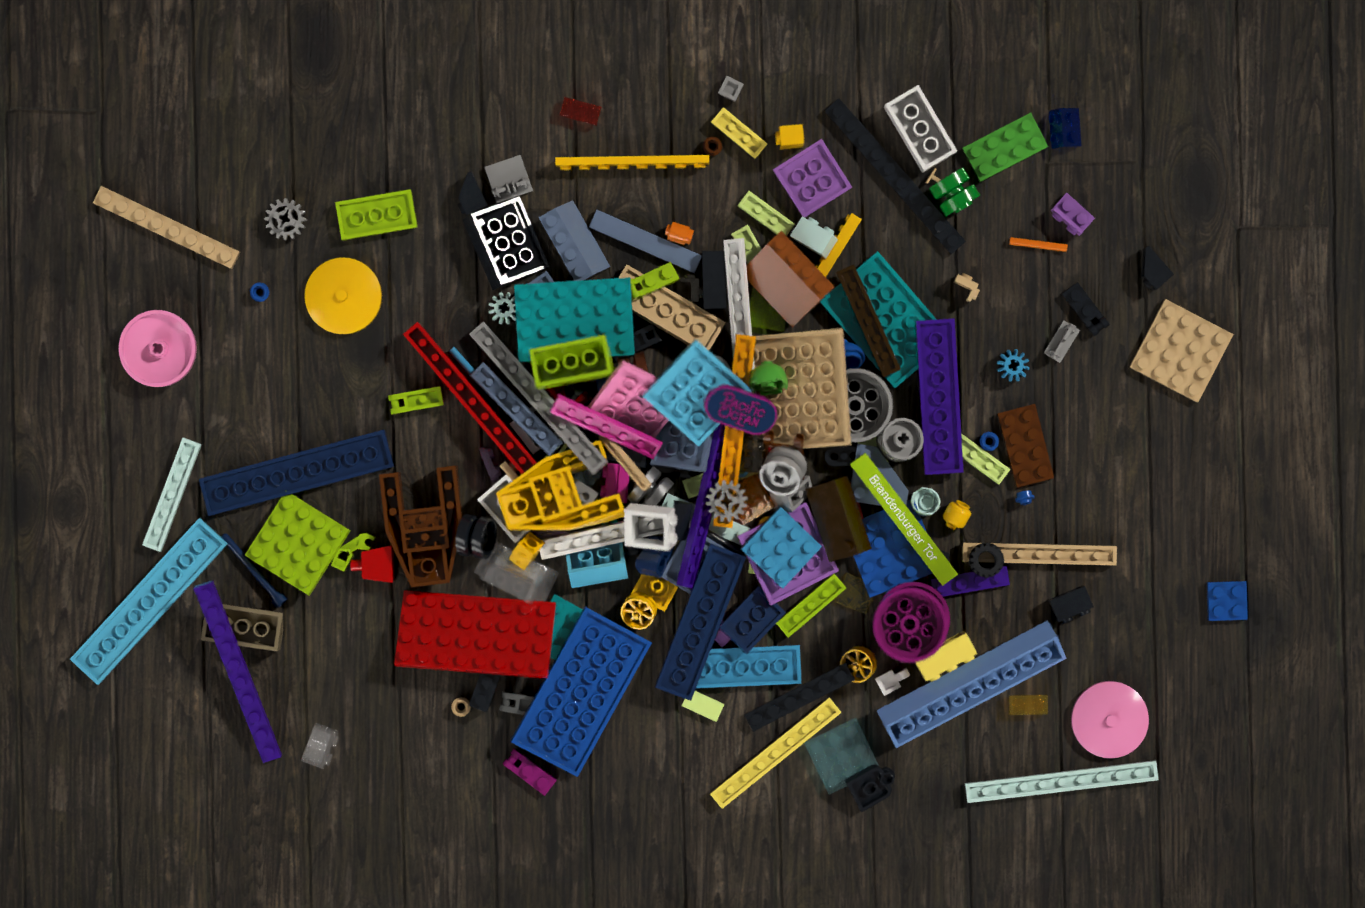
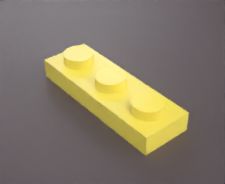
(739, 133)

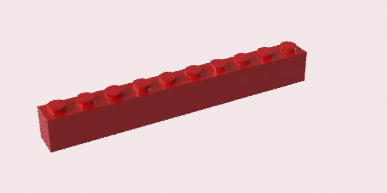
(470, 398)

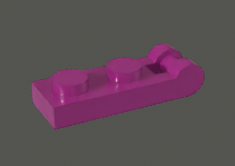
(530, 772)

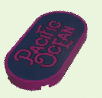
(740, 409)

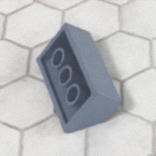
(574, 242)

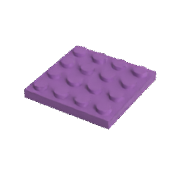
(814, 570)

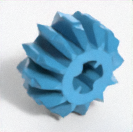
(1007, 361)

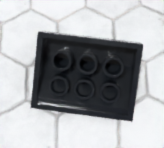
(505, 243)

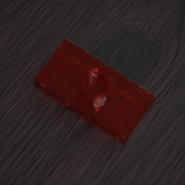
(580, 111)

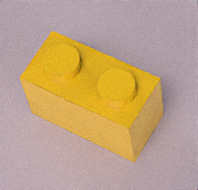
(790, 136)

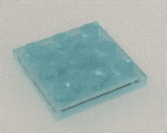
(840, 754)

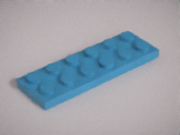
(758, 667)

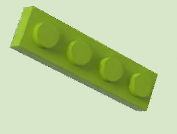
(811, 605)

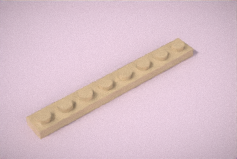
(166, 227)
(1048, 554)

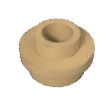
(456, 711)

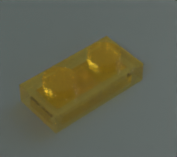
(1028, 704)

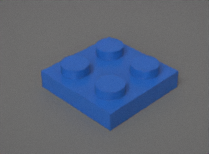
(1227, 600)

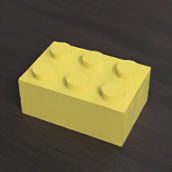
(952, 652)

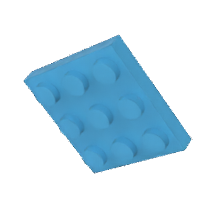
(781, 547)

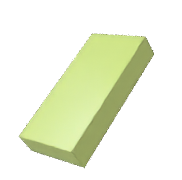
(704, 706)

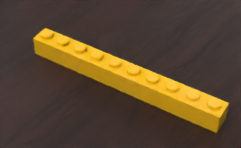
(843, 237)

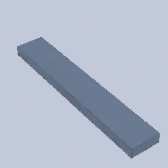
(645, 241)
(516, 409)

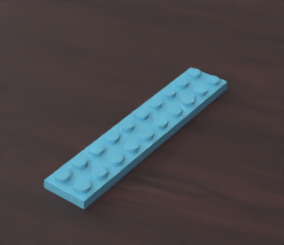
(149, 601)

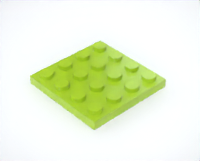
(297, 543)

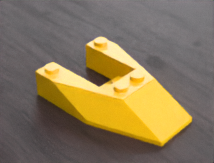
(549, 499)

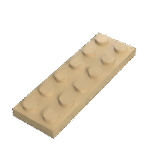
(675, 314)

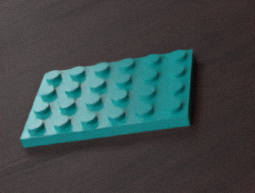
(895, 308)
(573, 312)

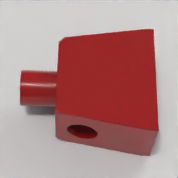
(376, 564)

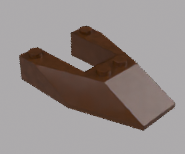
(423, 536)

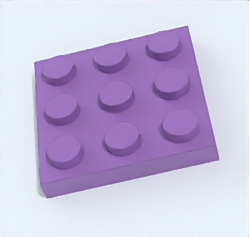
(812, 178)

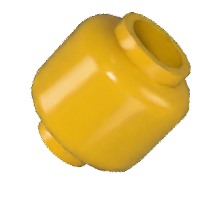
(956, 514)

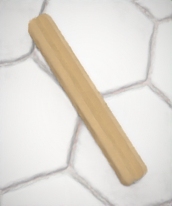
(626, 463)

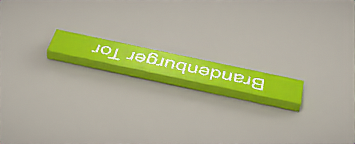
(903, 518)

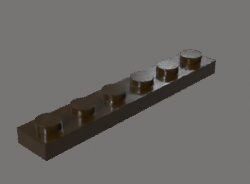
(868, 320)

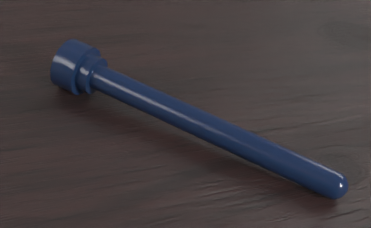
(277, 598)

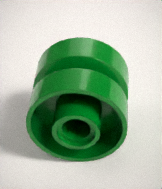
(957, 196)

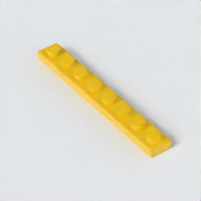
(624, 162)

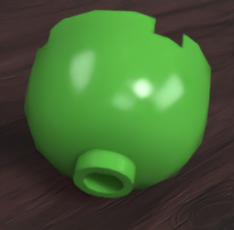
(768, 379)

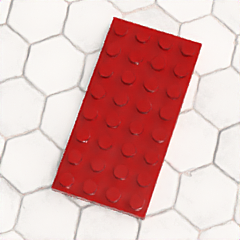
(475, 634)

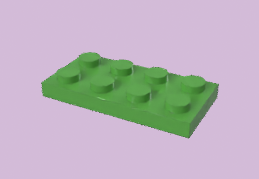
(1005, 147)

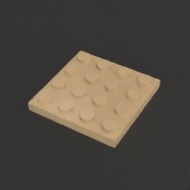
(1181, 350)

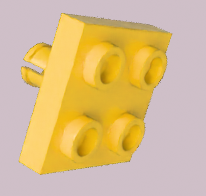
(657, 588)

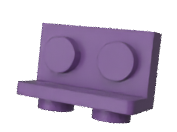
(1072, 215)

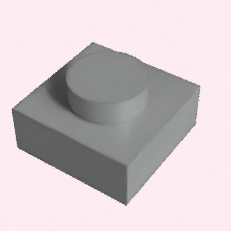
(730, 88)

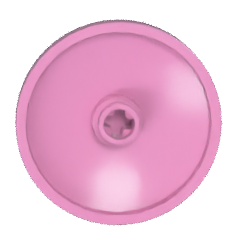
(157, 348)
(1109, 719)

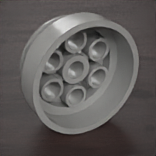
(882, 404)

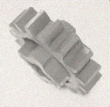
(282, 227)
(735, 500)

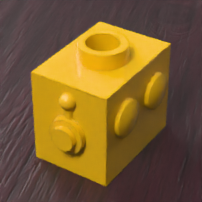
(526, 550)

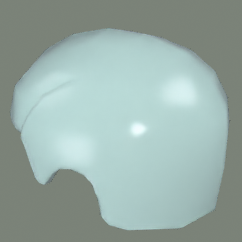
(926, 501)

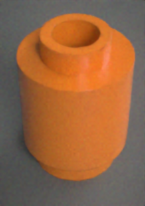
(679, 233)

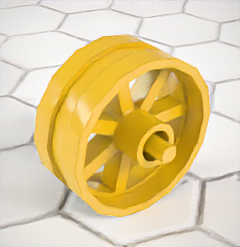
(638, 611)
(860, 663)

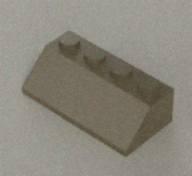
(252, 627)

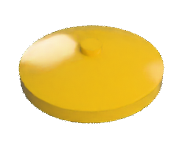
(343, 295)

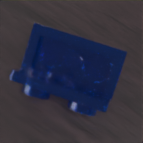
(1065, 128)

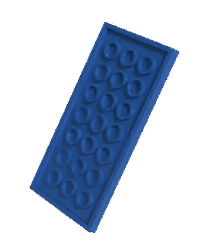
(581, 691)

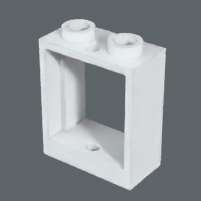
(631, 526)

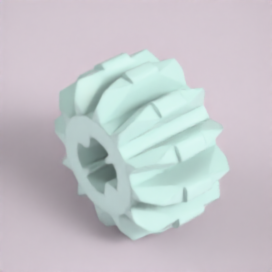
(501, 302)

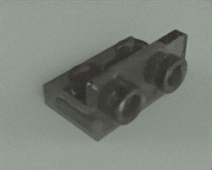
(752, 453)

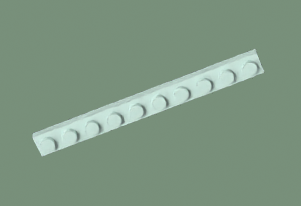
(1061, 781)

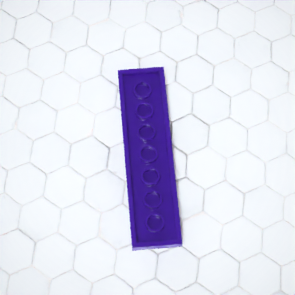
(939, 396)

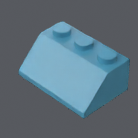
(597, 565)

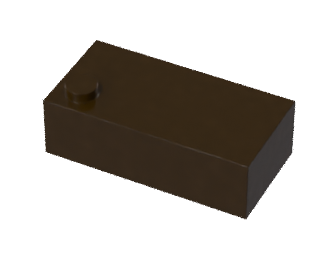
(838, 519)

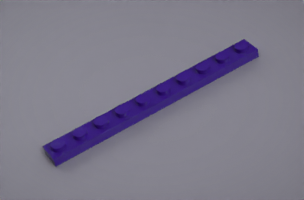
(701, 517)
(237, 671)

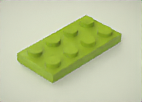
(376, 214)

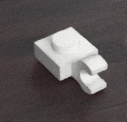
(889, 681)

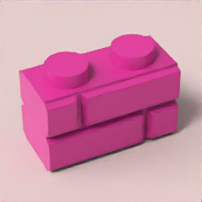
(616, 481)

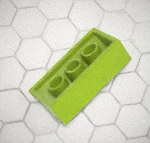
(571, 362)

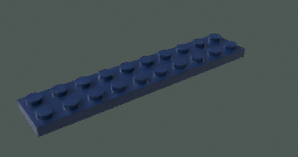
(296, 472)

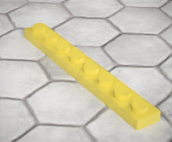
(775, 752)

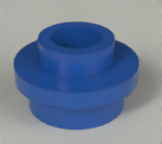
(253, 292)
(995, 441)
(1024, 497)

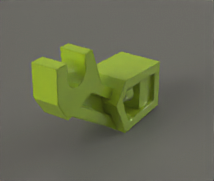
(357, 543)

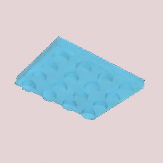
(683, 387)

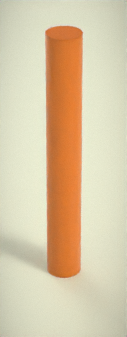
(1038, 244)

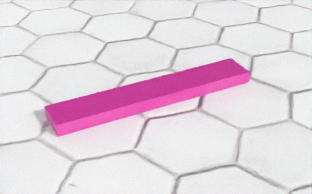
(605, 426)

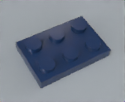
(751, 620)

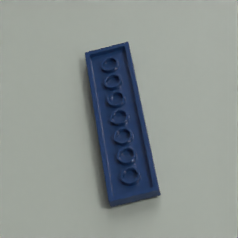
(700, 622)

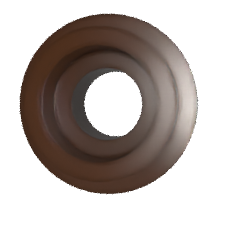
(708, 141)

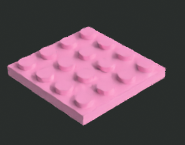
(623, 400)

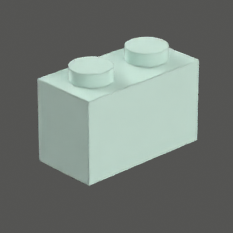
(814, 237)

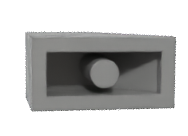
(791, 502)

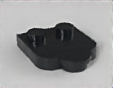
(870, 786)

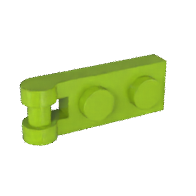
(653, 281)
(417, 400)

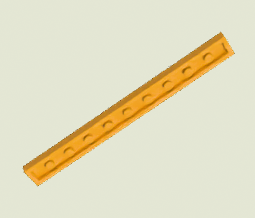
(733, 437)

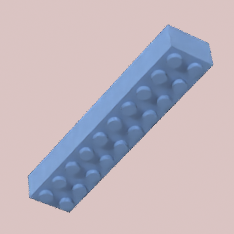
(972, 684)

